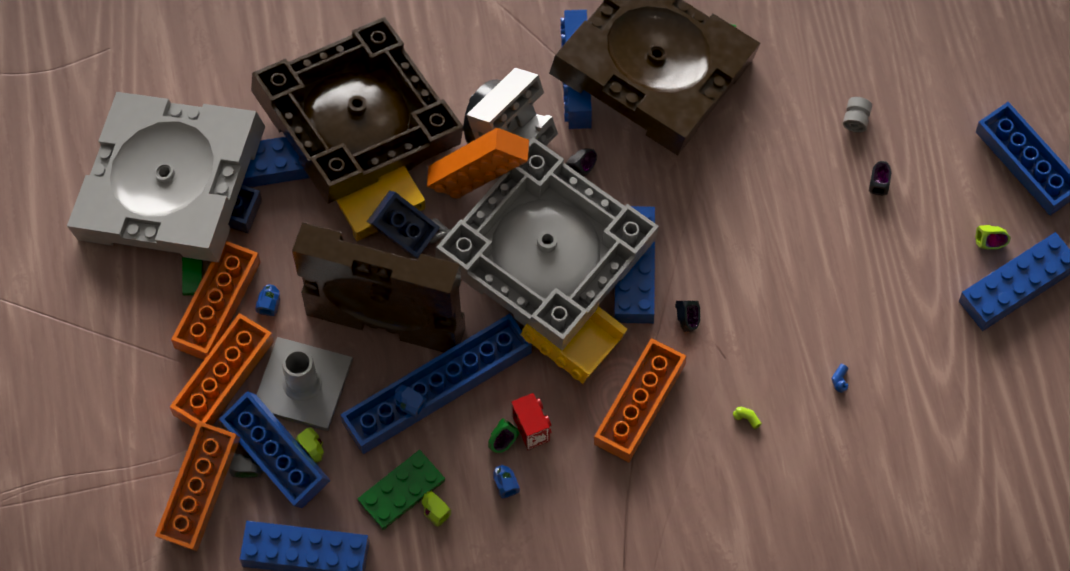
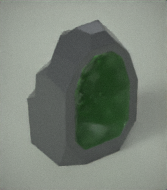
(244, 467)

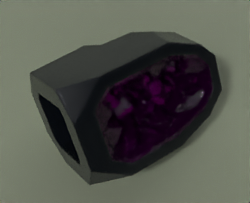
(583, 161)
(880, 178)
(688, 315)

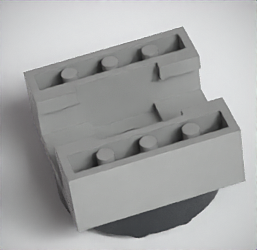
(510, 107)

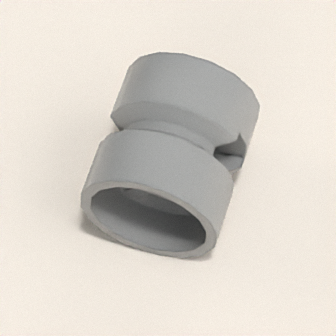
(857, 114)

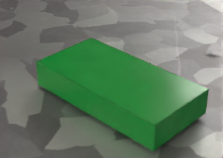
(191, 275)

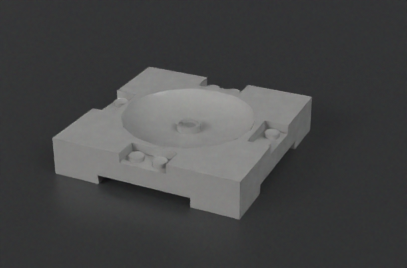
(166, 176)
(540, 283)

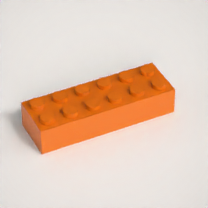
(478, 163)
(216, 300)
(222, 372)
(640, 400)
(197, 486)

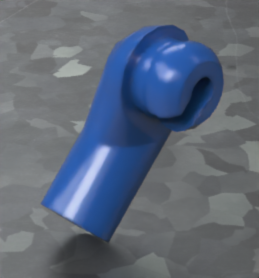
(838, 380)

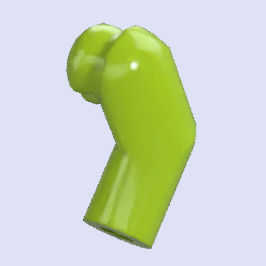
(742, 412)

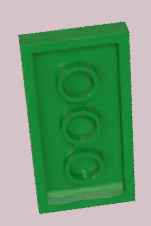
(401, 489)

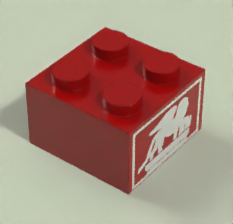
(531, 421)

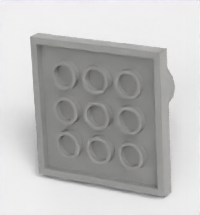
(304, 383)

